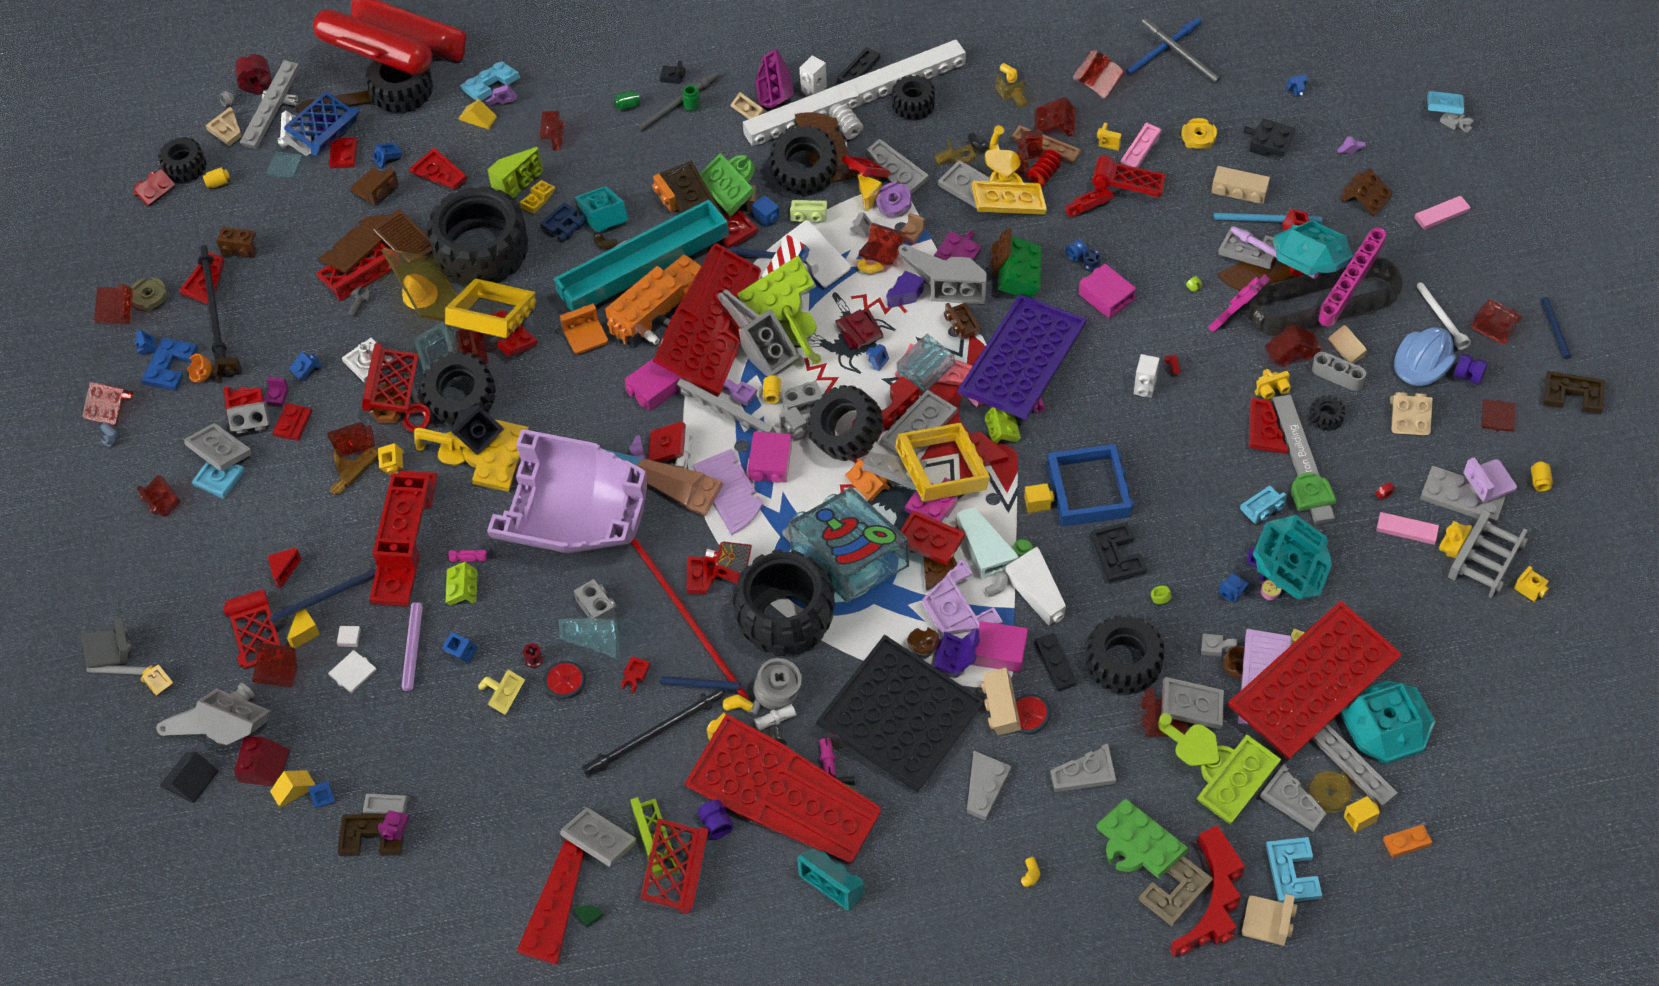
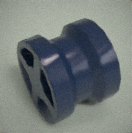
(1091, 260)

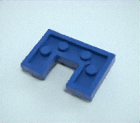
(158, 370)

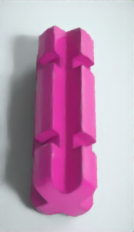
(467, 555)

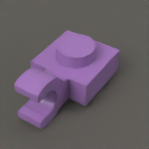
(502, 94)
(740, 392)

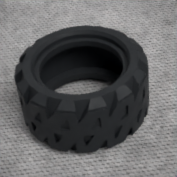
(473, 208)

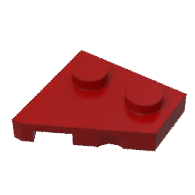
(242, 396)
(987, 450)
(699, 575)

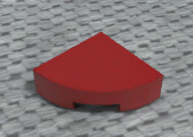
(1173, 361)

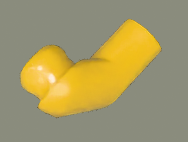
(1033, 873)

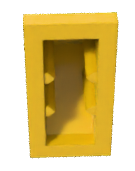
(478, 114)
(869, 190)
(302, 629)
(291, 786)

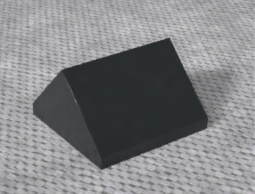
(476, 428)
(190, 776)

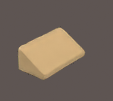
(747, 106)
(1347, 345)

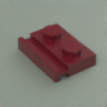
(859, 328)

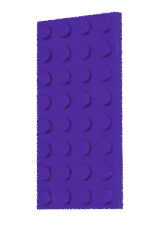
(1022, 356)

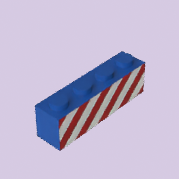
(787, 251)

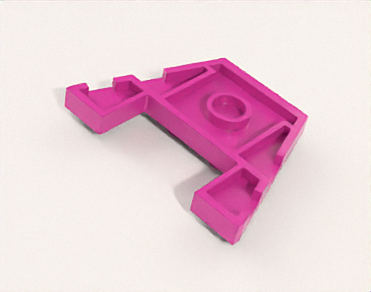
(1241, 298)

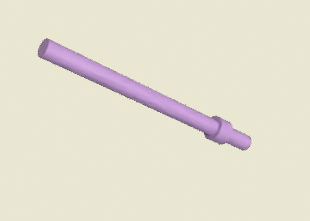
(1247, 237)

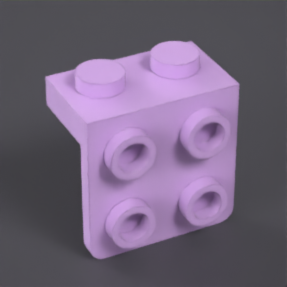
(1489, 479)

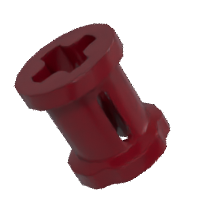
(530, 656)

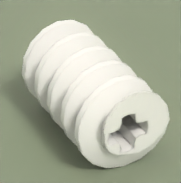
(847, 120)

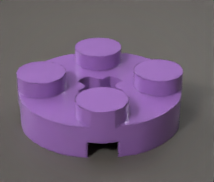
(898, 207)

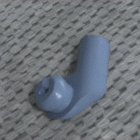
(111, 434)

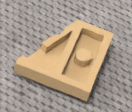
(225, 127)

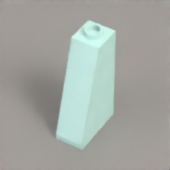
(984, 543)

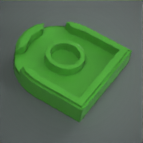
(1311, 492)

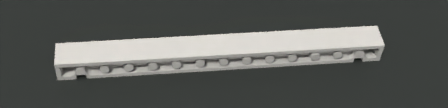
(869, 87)

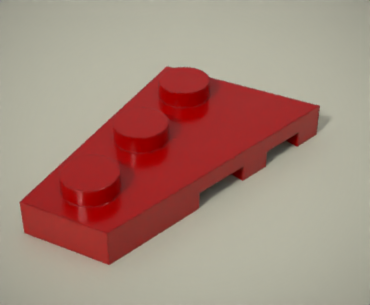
(438, 170)
(195, 285)
(1264, 429)

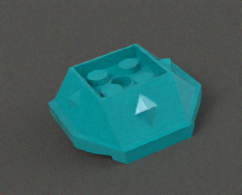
(1312, 248)
(1293, 557)
(1389, 737)

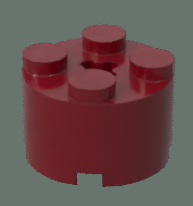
(253, 74)

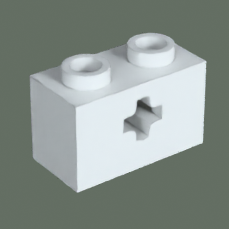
(813, 76)
(1146, 375)

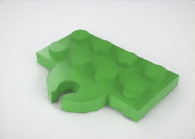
(729, 181)
(1139, 841)

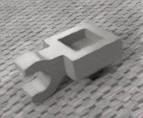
(1457, 120)
(1214, 645)

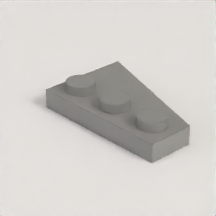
(1089, 771)

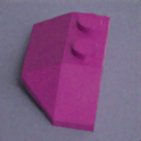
(773, 81)

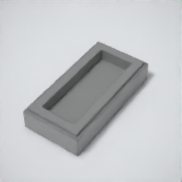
(382, 803)

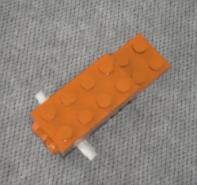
(650, 302)

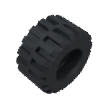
(913, 97)
(182, 159)

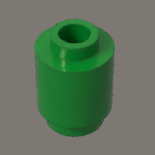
(691, 97)
(627, 100)

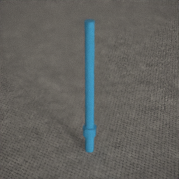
(1257, 217)

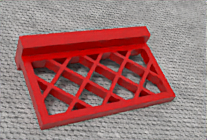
(361, 275)
(374, 380)
(691, 871)

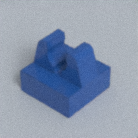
(1297, 84)
(145, 342)
(877, 356)
(321, 794)

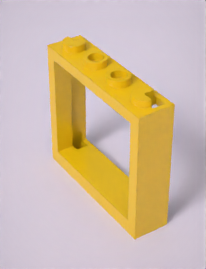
(458, 314)
(953, 432)

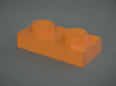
(1407, 841)

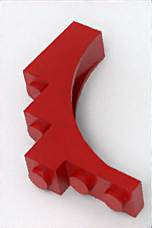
(1224, 869)

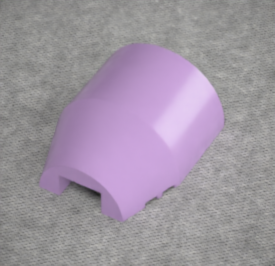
(571, 496)

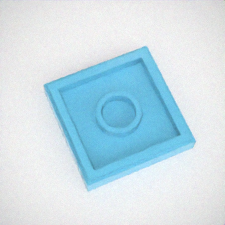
(1445, 102)
(217, 481)

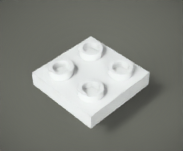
(288, 139)
(360, 358)

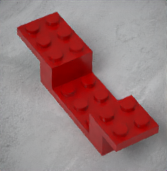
(397, 536)

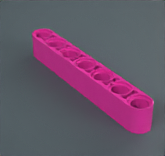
(1352, 277)

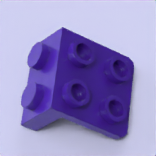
(956, 653)

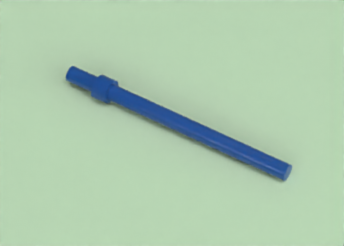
(1185, 30)

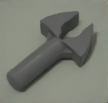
(355, 294)

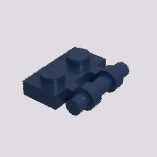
(560, 218)

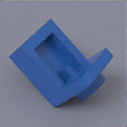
(304, 365)

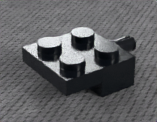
(1270, 138)

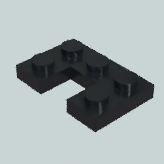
(1106, 543)

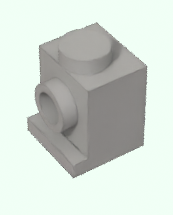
(793, 423)

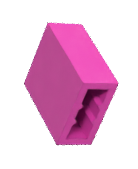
(1107, 291)
(651, 385)
(770, 457)
(1001, 646)

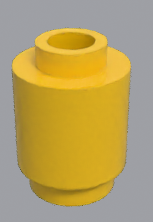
(216, 178)
(772, 389)
(1541, 476)

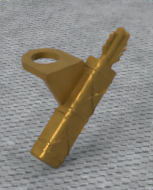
(351, 469)

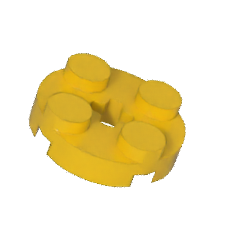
(1201, 125)

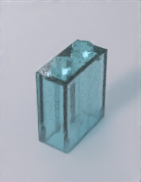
(925, 363)

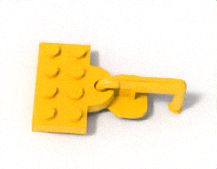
(1005, 188)
(493, 465)

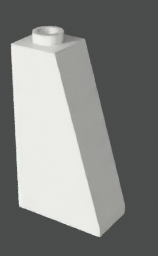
(1036, 585)

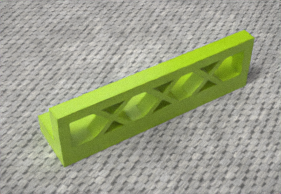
(645, 833)

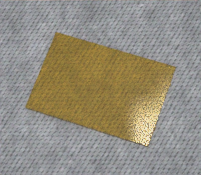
(422, 282)

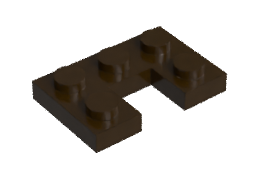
(1560, 383)
(364, 825)

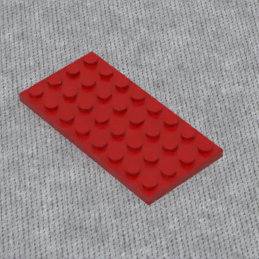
(1314, 680)

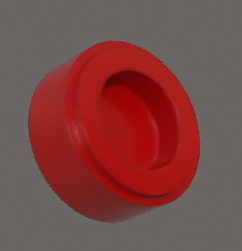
(1385, 491)

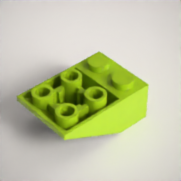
(516, 171)

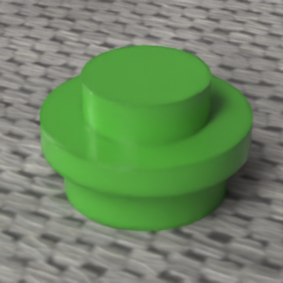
(1022, 547)

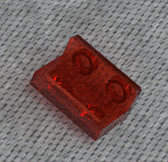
(551, 128)
(159, 496)

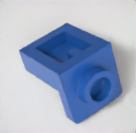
(386, 151)
(1233, 588)

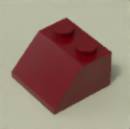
(260, 761)

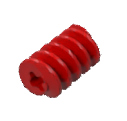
(1045, 167)

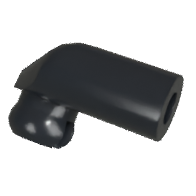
(976, 144)

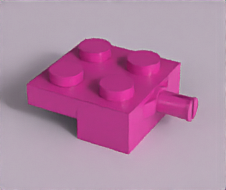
(936, 509)

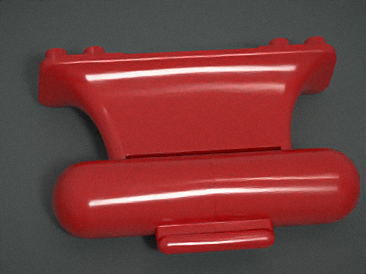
(390, 35)

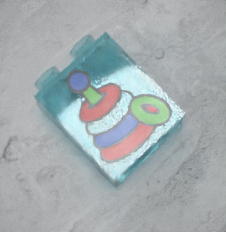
(850, 543)

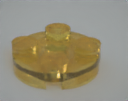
(1335, 781)

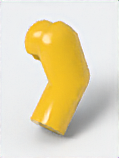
(1010, 71)
(868, 268)
(737, 701)

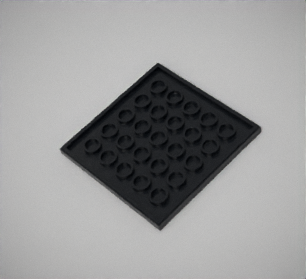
(900, 713)

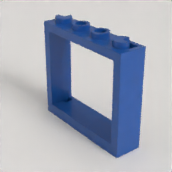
(1092, 514)

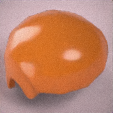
(200, 369)

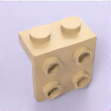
(1411, 414)
(1269, 919)

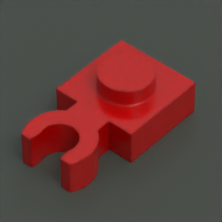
(635, 671)

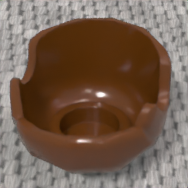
(923, 642)
(1234, 661)

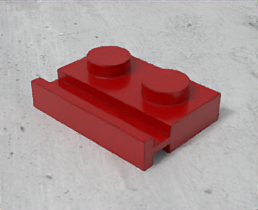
(343, 153)
(292, 422)

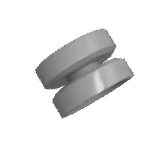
(777, 683)

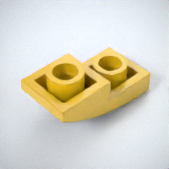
(539, 196)

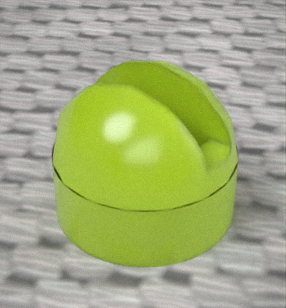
(1194, 284)

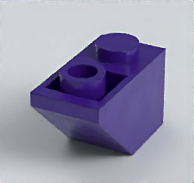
(906, 290)

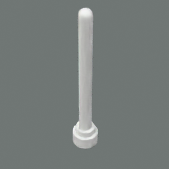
(1461, 340)

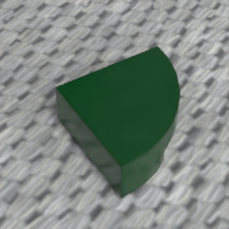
(588, 914)

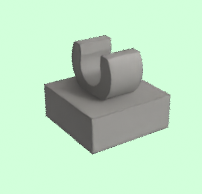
(861, 225)

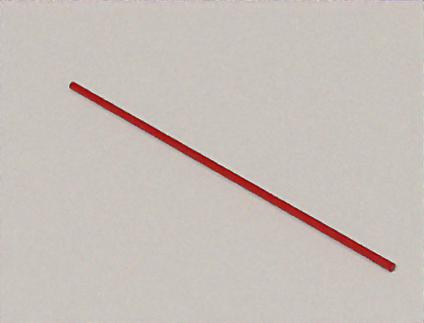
(687, 616)

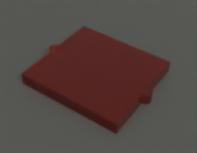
(1498, 415)

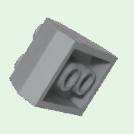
(950, 280)
(760, 336)
(219, 716)

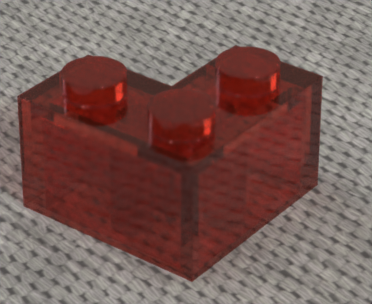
(1291, 343)

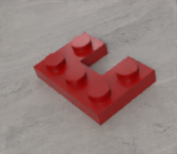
(517, 341)

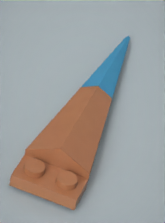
(682, 485)

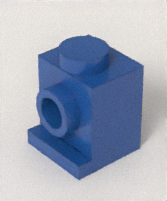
(460, 647)

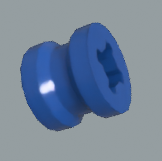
(1076, 250)

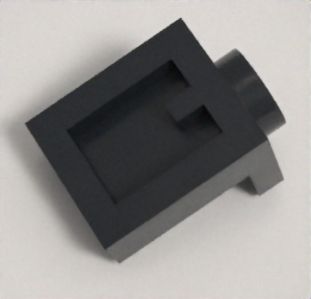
(673, 74)

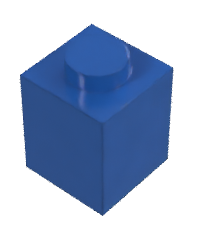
(765, 211)

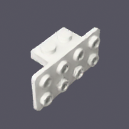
(823, 259)

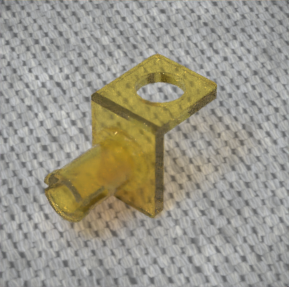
(1012, 91)
(955, 154)

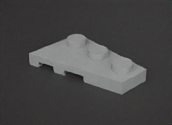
(889, 467)
(985, 784)
(1290, 798)

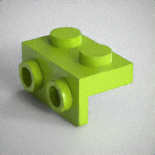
(1002, 426)
(461, 584)

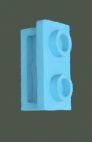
(1263, 504)

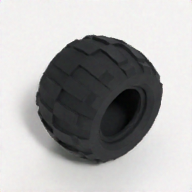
(779, 576)

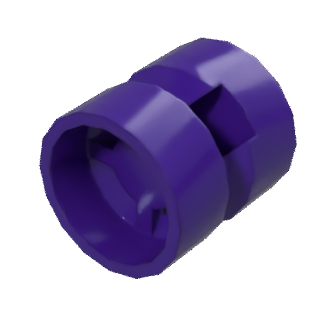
(1470, 369)
(715, 819)

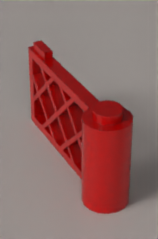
(1107, 173)
(249, 607)

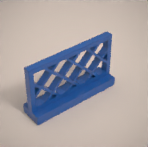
(335, 130)

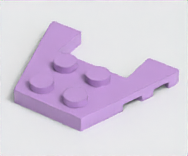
(950, 609)

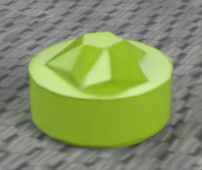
(1161, 595)

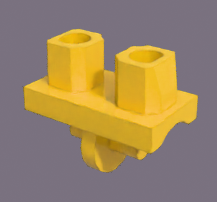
(1271, 382)
(1455, 538)

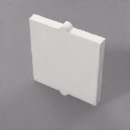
(352, 671)

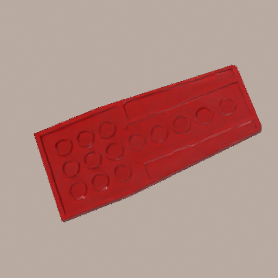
(702, 333)
(782, 791)

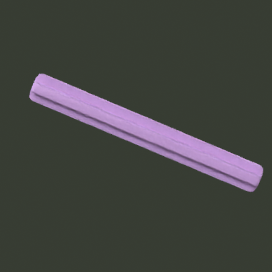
(412, 646)

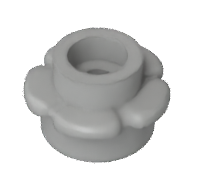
(226, 99)

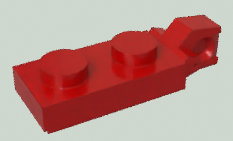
(1088, 201)

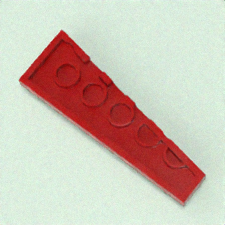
(550, 918)

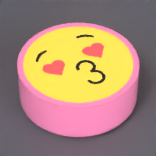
(1270, 591)

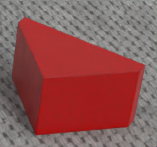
(283, 565)

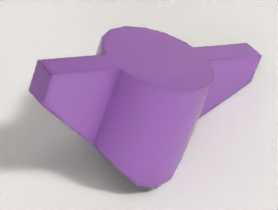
(1351, 146)
(636, 448)

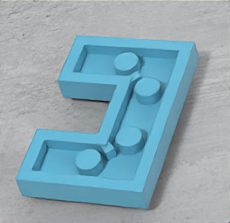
(478, 86)
(1281, 858)

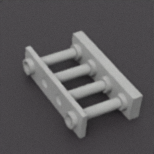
(1476, 539)

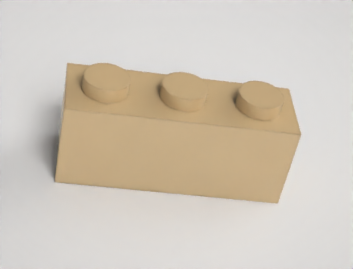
(1240, 185)
(1001, 701)

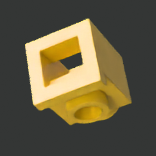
(390, 458)
(1532, 584)

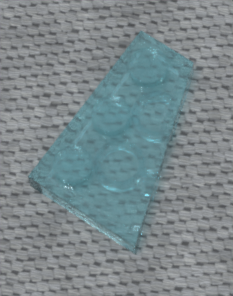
(594, 633)

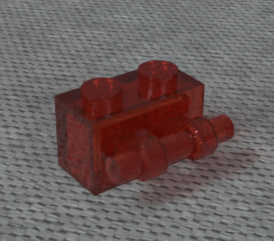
(1496, 321)
(472, 342)

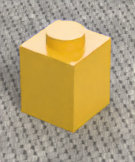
(1038, 498)
(1361, 814)

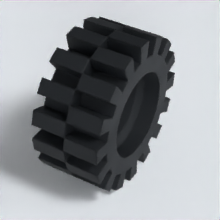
(1327, 404)

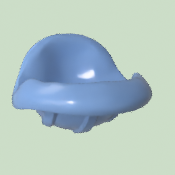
(1424, 356)

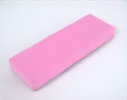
(1141, 145)
(1442, 212)
(1407, 528)

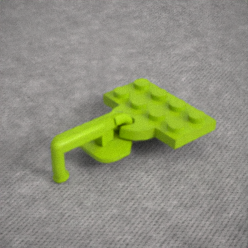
(781, 292)
(1232, 779)

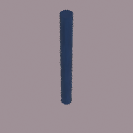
(1556, 328)
(700, 683)

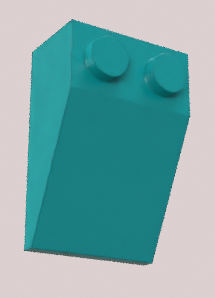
(602, 208)

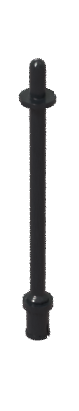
(206, 260)
(602, 760)

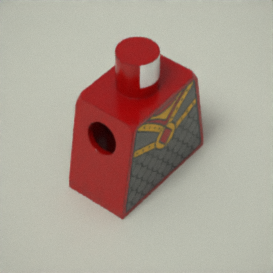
(729, 559)

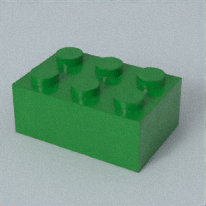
(1022, 269)

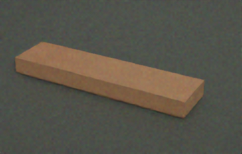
(1068, 153)

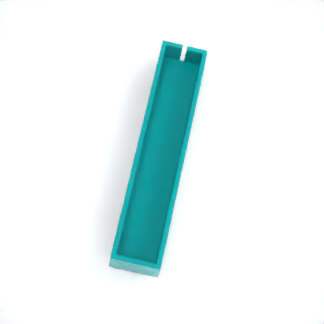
(635, 258)

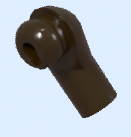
(602, 242)

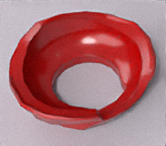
(413, 408)

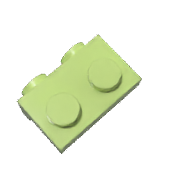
(808, 210)

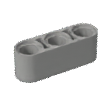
(1339, 371)

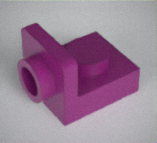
(276, 392)
(393, 825)

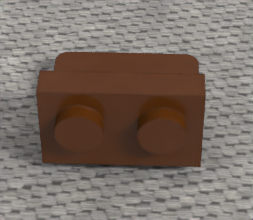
(375, 185)
(1368, 190)
(1000, 251)

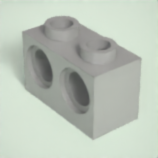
(802, 397)
(247, 412)
(593, 604)

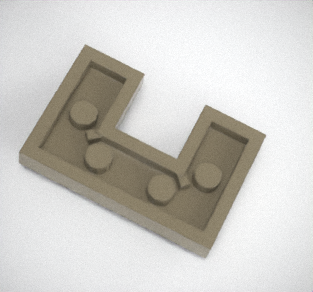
(1173, 906)

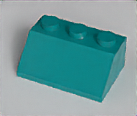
(830, 878)

